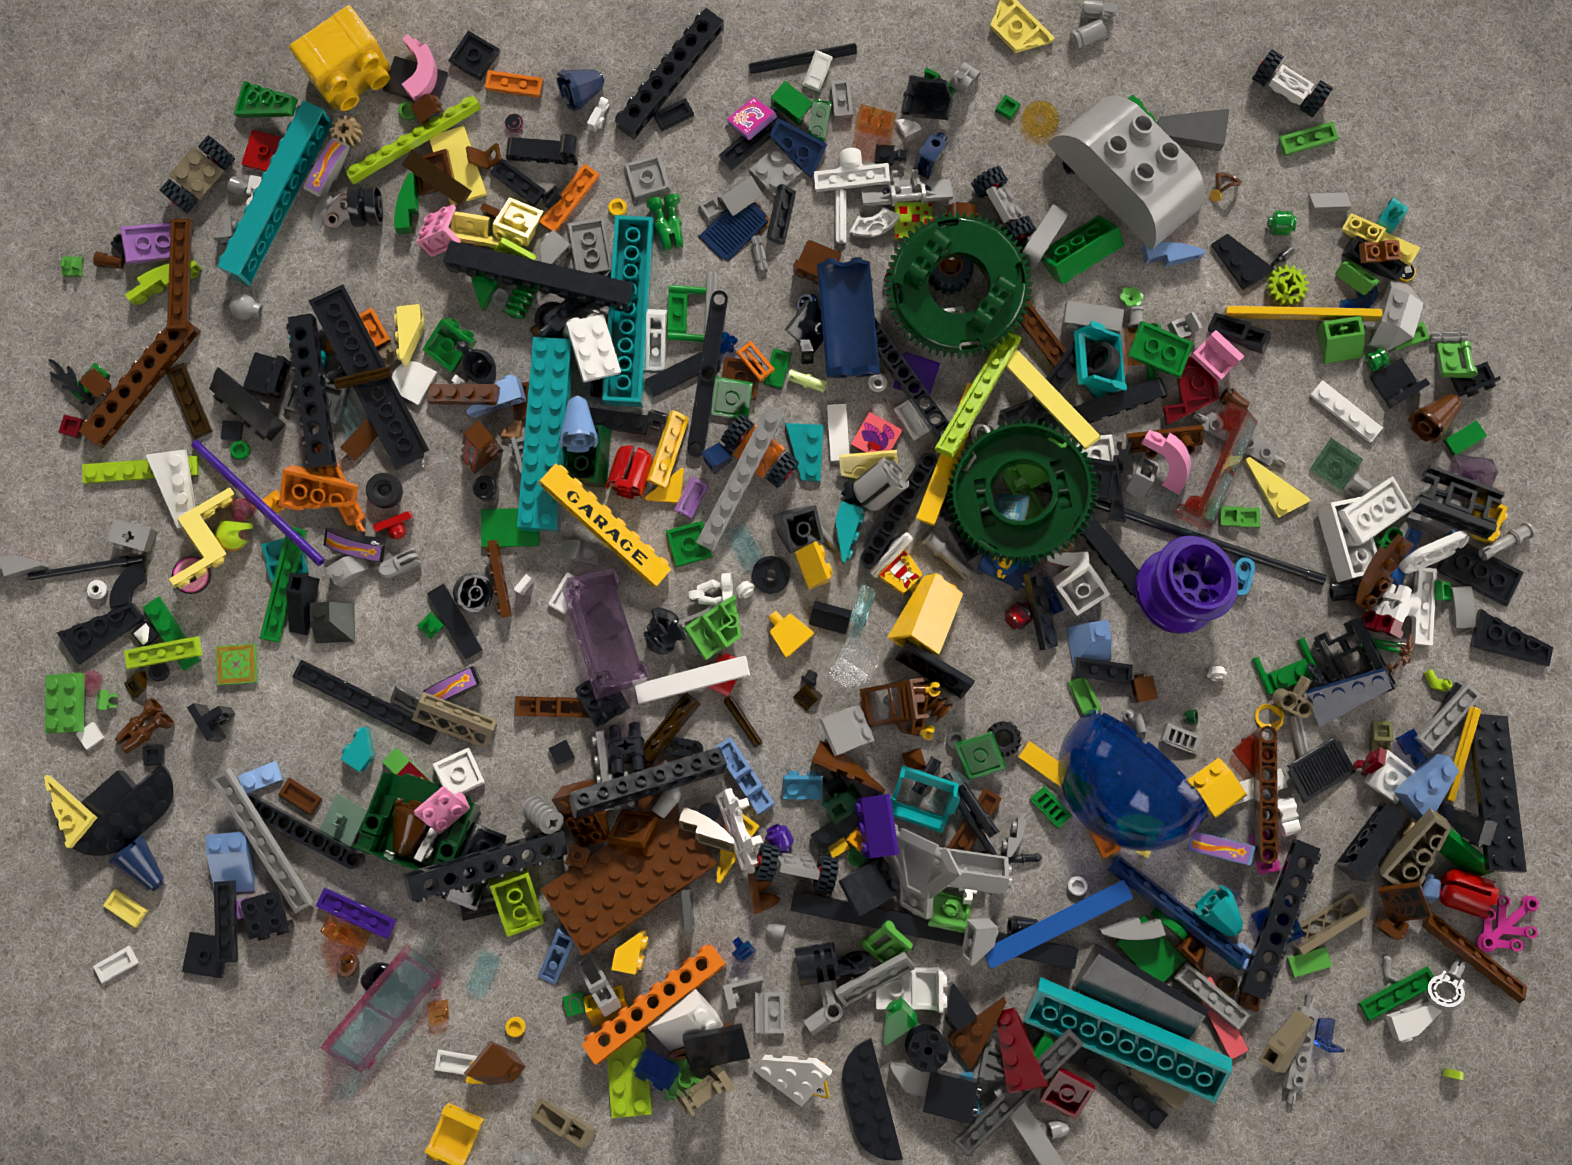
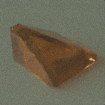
(438, 1014)

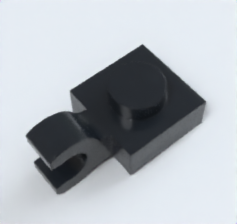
(886, 154)

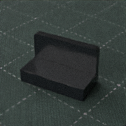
(830, 617)

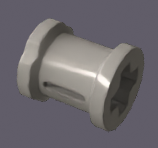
(1135, 316)

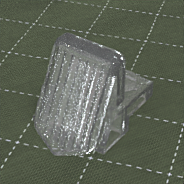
(854, 664)

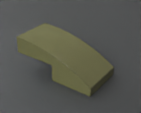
(1381, 735)

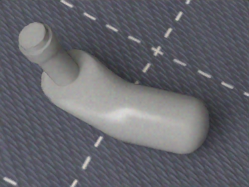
(1387, 967)

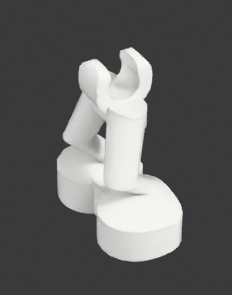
(725, 585)

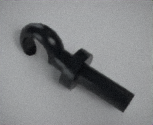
(1282, 256)

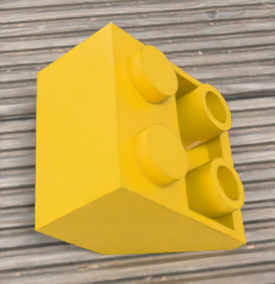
(813, 565)
(629, 956)

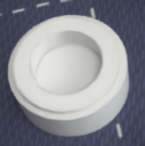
(1077, 886)

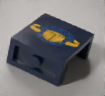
(1008, 574)

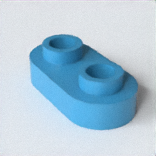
(1244, 577)

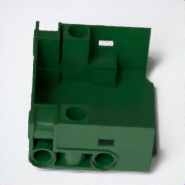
(379, 839)

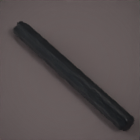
(800, 59)

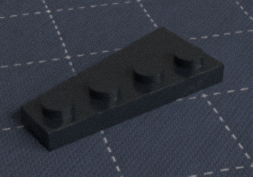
(94, 635)
(1500, 638)

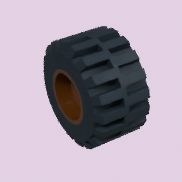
(952, 274)

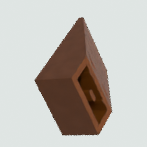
(586, 829)

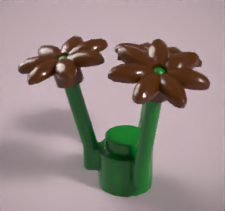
(1404, 651)

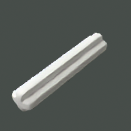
(840, 216)
(891, 554)

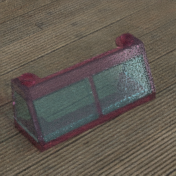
(382, 1009)

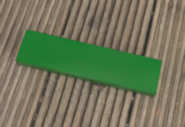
(1396, 993)

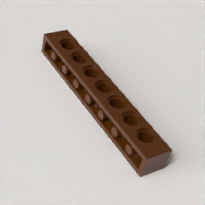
(138, 391)

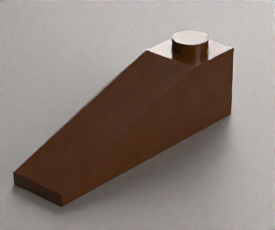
(843, 766)

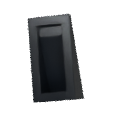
(807, 351)

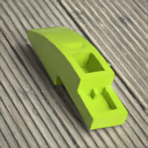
(154, 281)

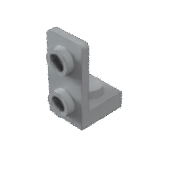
(732, 995)

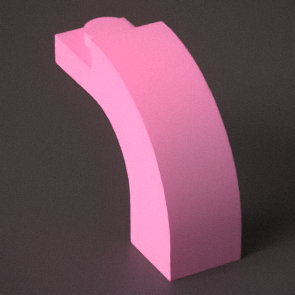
(425, 76)
(1176, 456)

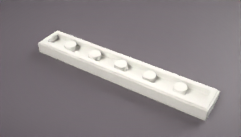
(692, 679)

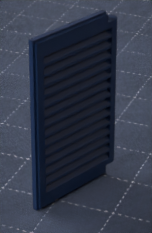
(732, 232)

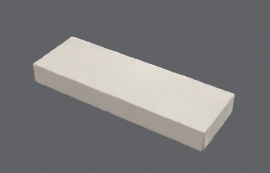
(837, 431)

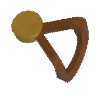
(1216, 195)

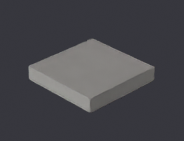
(647, 176)

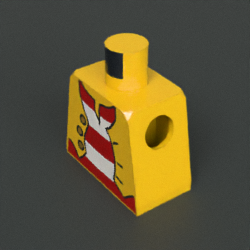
(902, 573)

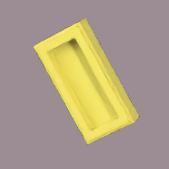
(125, 908)

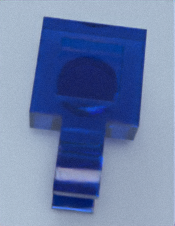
(1411, 746)

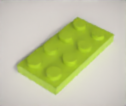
(628, 1093)

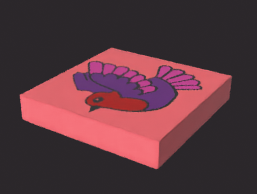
(876, 435)

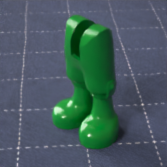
(664, 227)

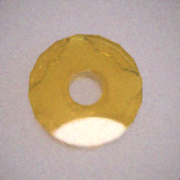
(1040, 108)

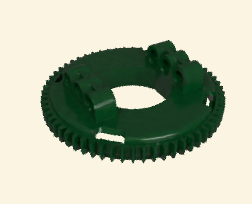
(966, 239)
(1032, 538)

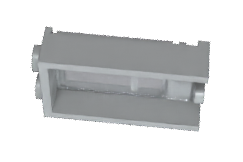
(982, 871)

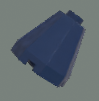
(579, 86)

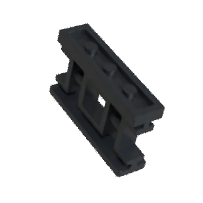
(1454, 514)
(1370, 654)

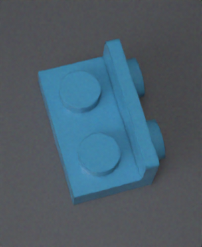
(802, 786)

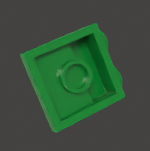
(443, 340)

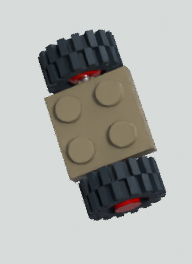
(197, 173)

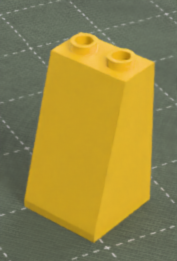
(927, 614)

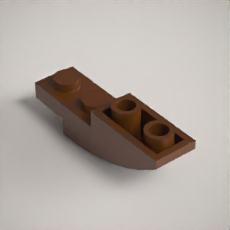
(1377, 575)

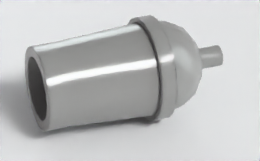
(667, 802)

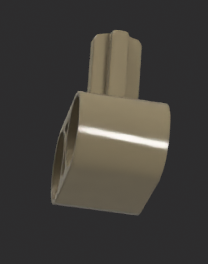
(1295, 699)

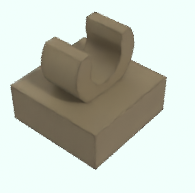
(388, 354)

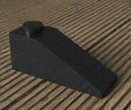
(1469, 825)

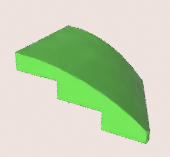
(715, 628)

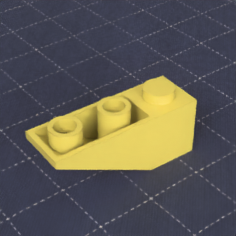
(410, 329)

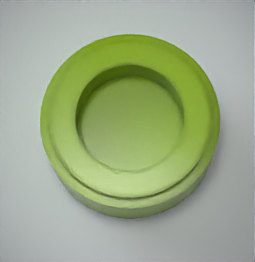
(1453, 1074)

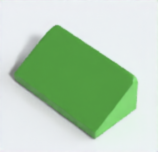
(1357, 277)

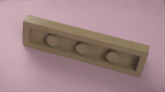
(456, 716)
(1334, 927)

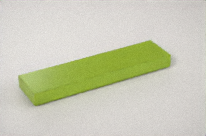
(163, 652)

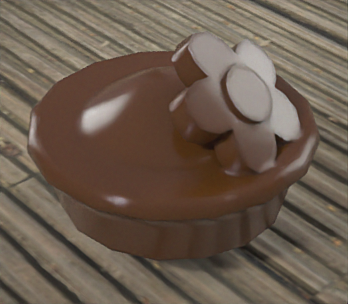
(348, 965)

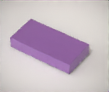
(691, 497)

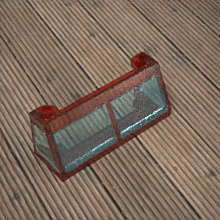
(1241, 427)

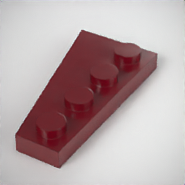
(1019, 1060)

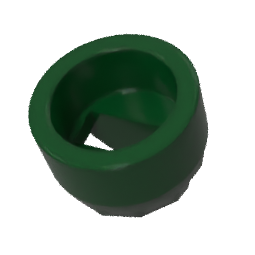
(1192, 717)

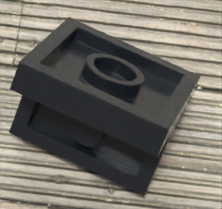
(209, 721)

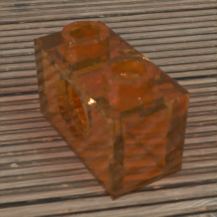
(875, 121)

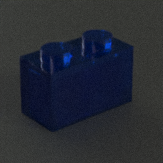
(656, 1069)

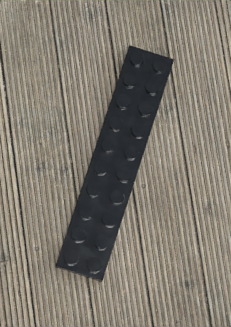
(380, 397)

